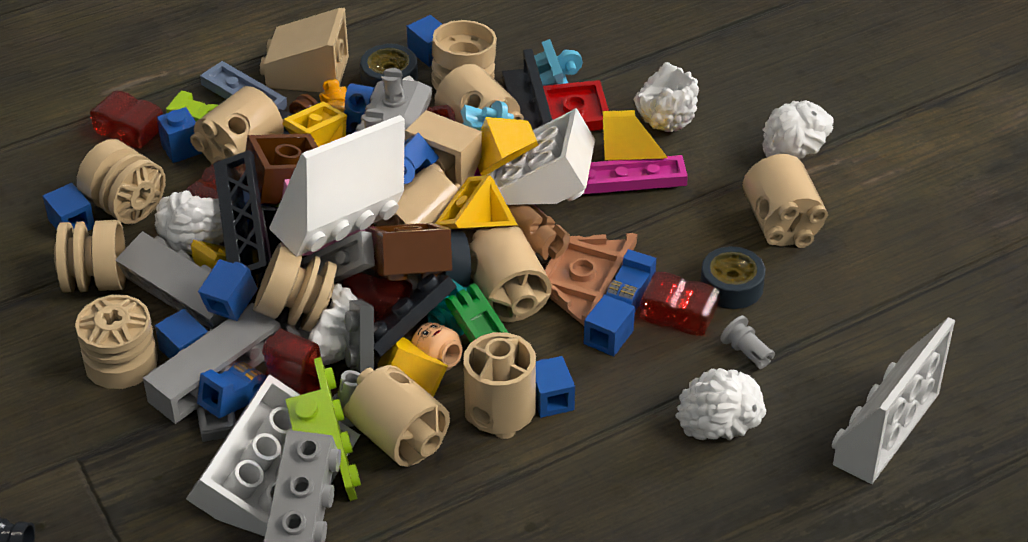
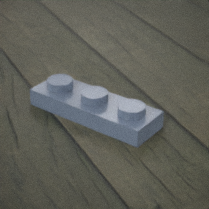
(227, 80)

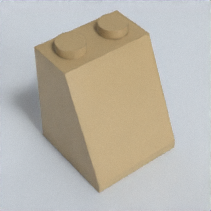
(307, 53)

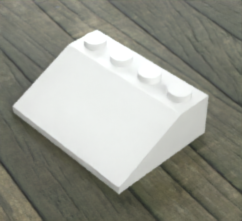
(552, 169)
(342, 187)
(894, 406)
(245, 469)

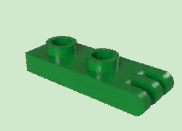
(474, 313)

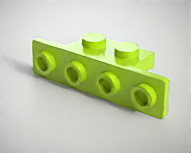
(321, 414)

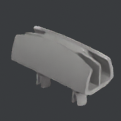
(396, 98)

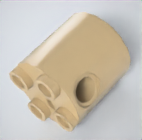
(475, 88)
(226, 127)
(424, 198)
(784, 201)
(508, 273)
(500, 383)
(397, 415)

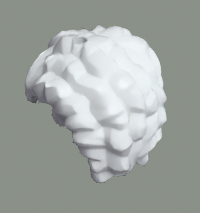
(668, 99)
(796, 129)
(187, 218)
(330, 328)
(720, 405)

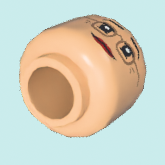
(439, 343)

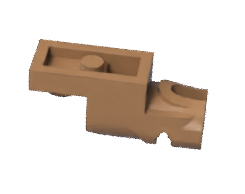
(540, 230)

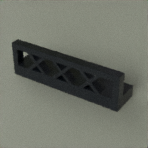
(528, 91)
(235, 212)

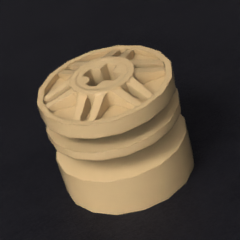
(462, 44)
(121, 181)
(83, 256)
(295, 288)
(116, 341)

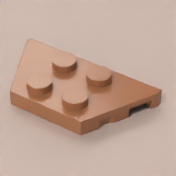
(586, 272)

